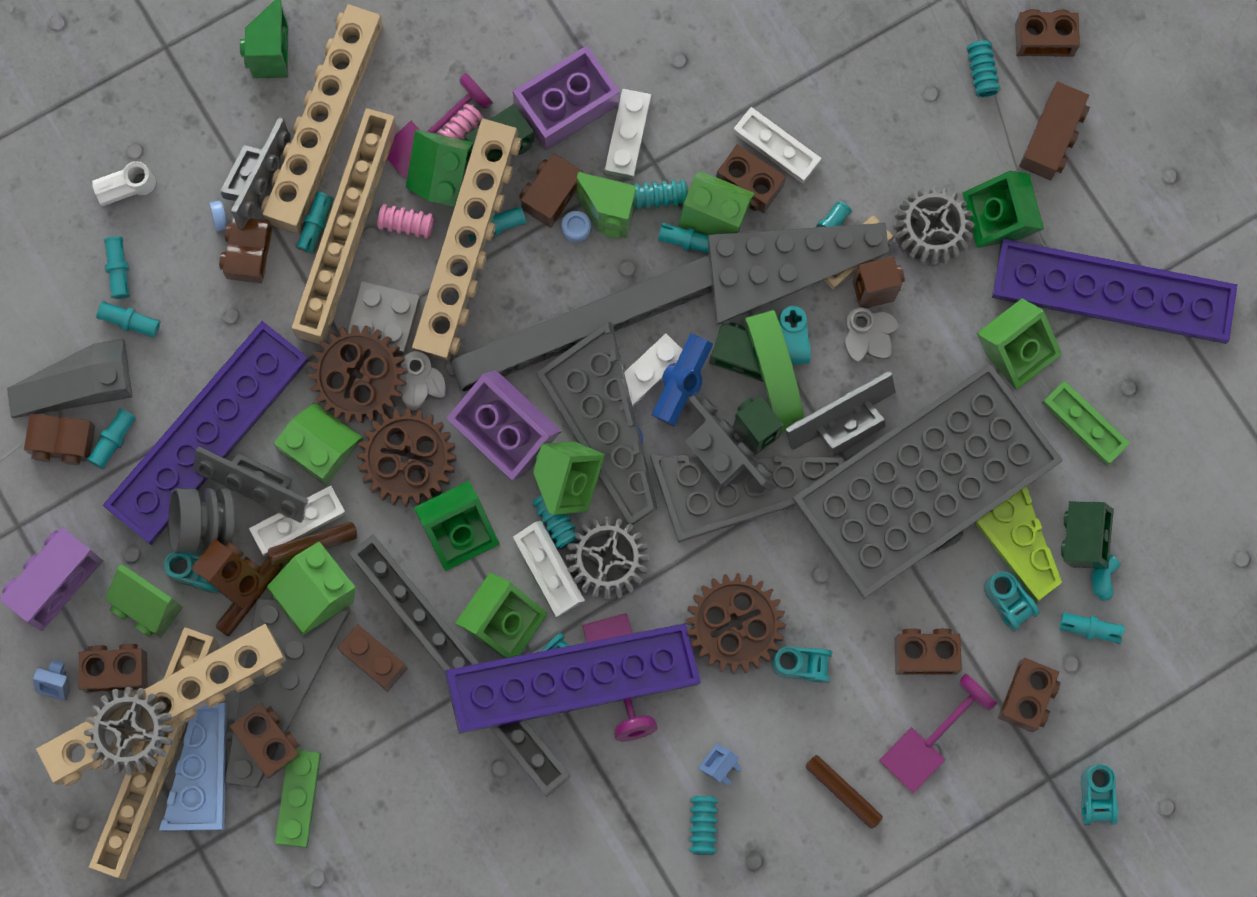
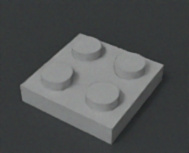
(387, 311)

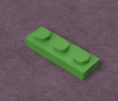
(1085, 423)
(298, 800)

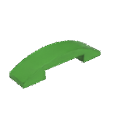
(775, 367)

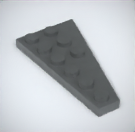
(285, 688)

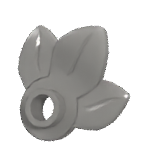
(871, 338)
(420, 383)

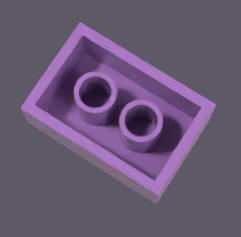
(566, 97)
(503, 424)
(50, 578)

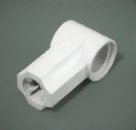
(121, 185)

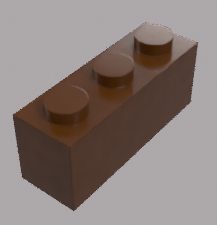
(1055, 131)

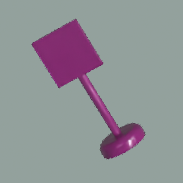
(402, 144)
(634, 727)
(913, 757)

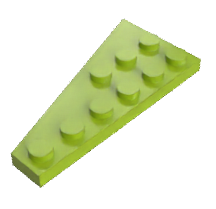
(1020, 543)

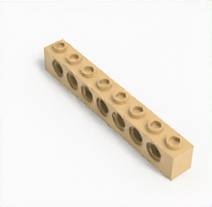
(353, 22)
(489, 137)
(344, 226)
(58, 752)
(141, 790)

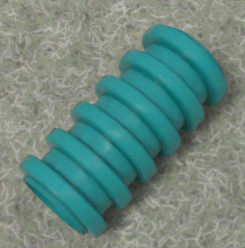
(983, 68)
(661, 194)
(558, 524)
(703, 825)

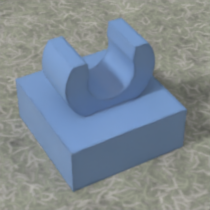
(52, 682)
(719, 763)

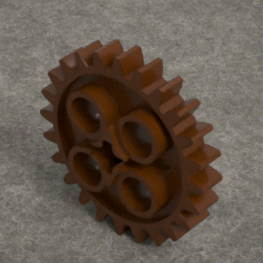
(382, 386)
(398, 483)
(749, 648)

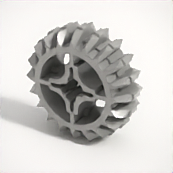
(924, 218)
(615, 533)
(125, 745)

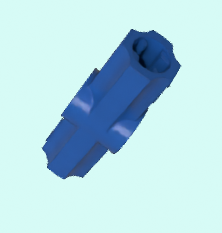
(682, 379)

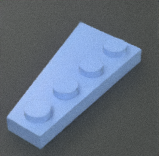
(200, 776)

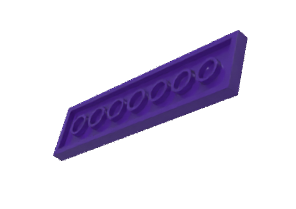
(1115, 291)
(211, 421)
(571, 678)

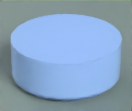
(218, 215)
(576, 226)

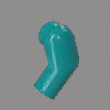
(1102, 580)

